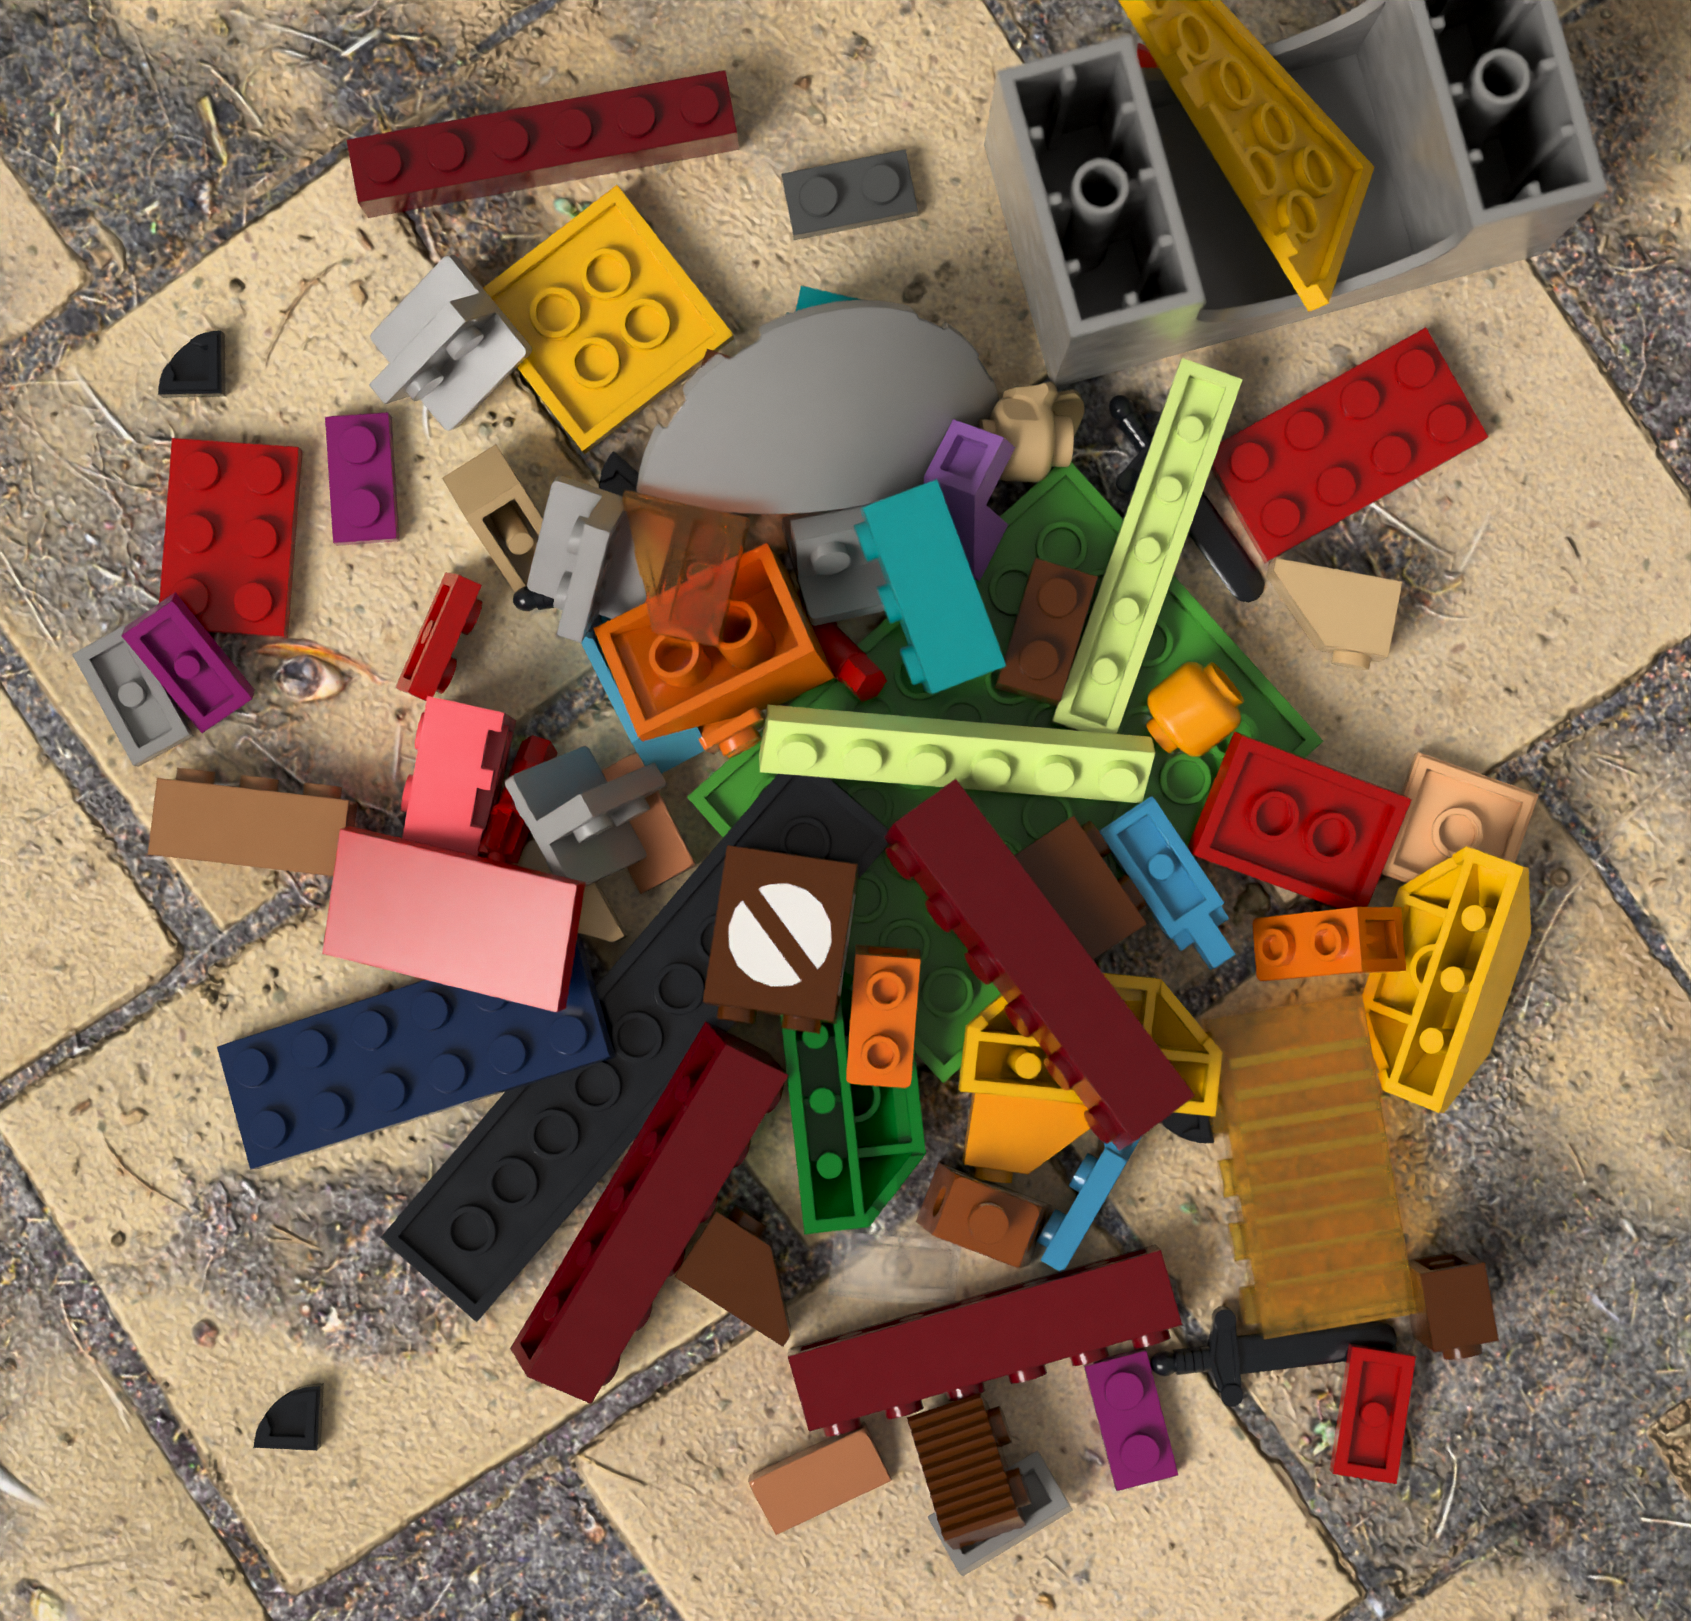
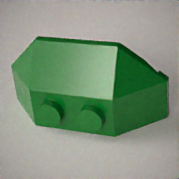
(848, 1138)

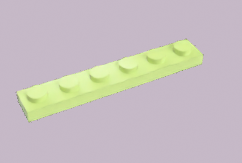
(1147, 549)
(945, 750)

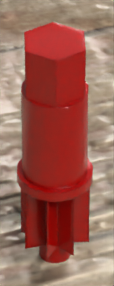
(849, 661)
(506, 828)

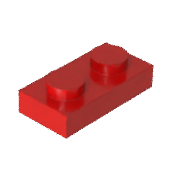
(450, 614)
(1372, 1413)

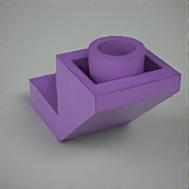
(967, 473)

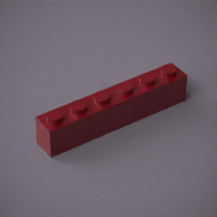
(543, 144)
(1036, 966)
(649, 1213)
(983, 1339)

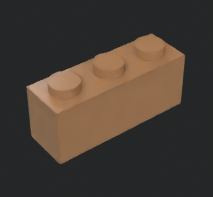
(249, 822)

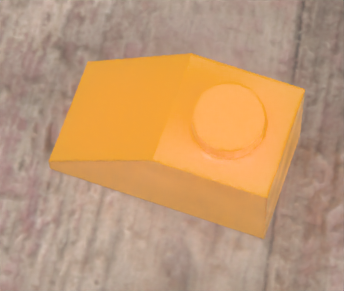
(1018, 1134)

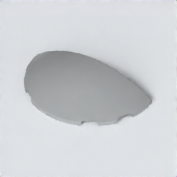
(819, 413)

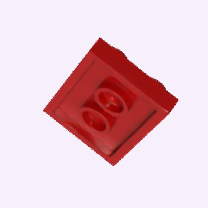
(232, 534)
(1298, 824)

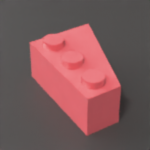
(456, 774)

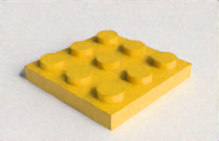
(605, 319)

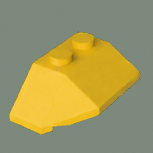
(1462, 953)
(1008, 1064)

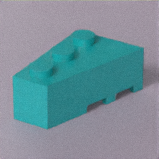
(929, 588)

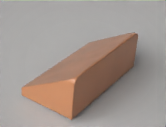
(658, 834)
(819, 1478)

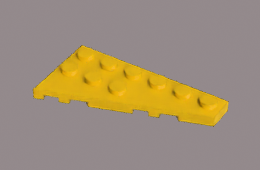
(1265, 132)

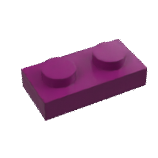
(362, 479)
(188, 662)
(1130, 1419)

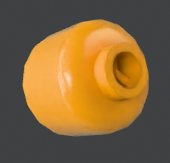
(1194, 709)

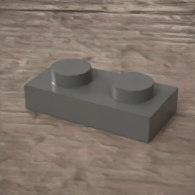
(849, 194)

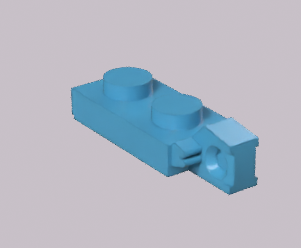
(1169, 881)
(1093, 1182)

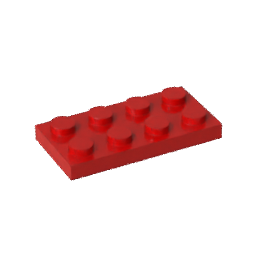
(1346, 445)

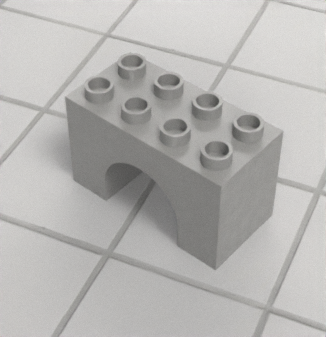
(1150, 254)

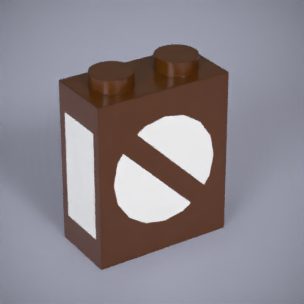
(781, 938)

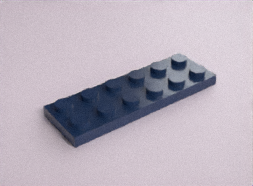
(401, 1061)

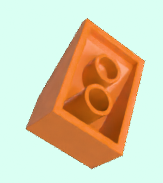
(762, 660)

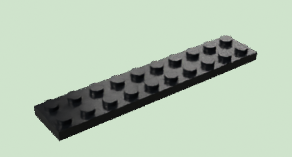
(561, 1135)

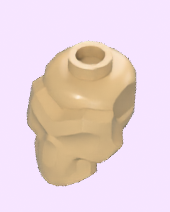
(1039, 426)

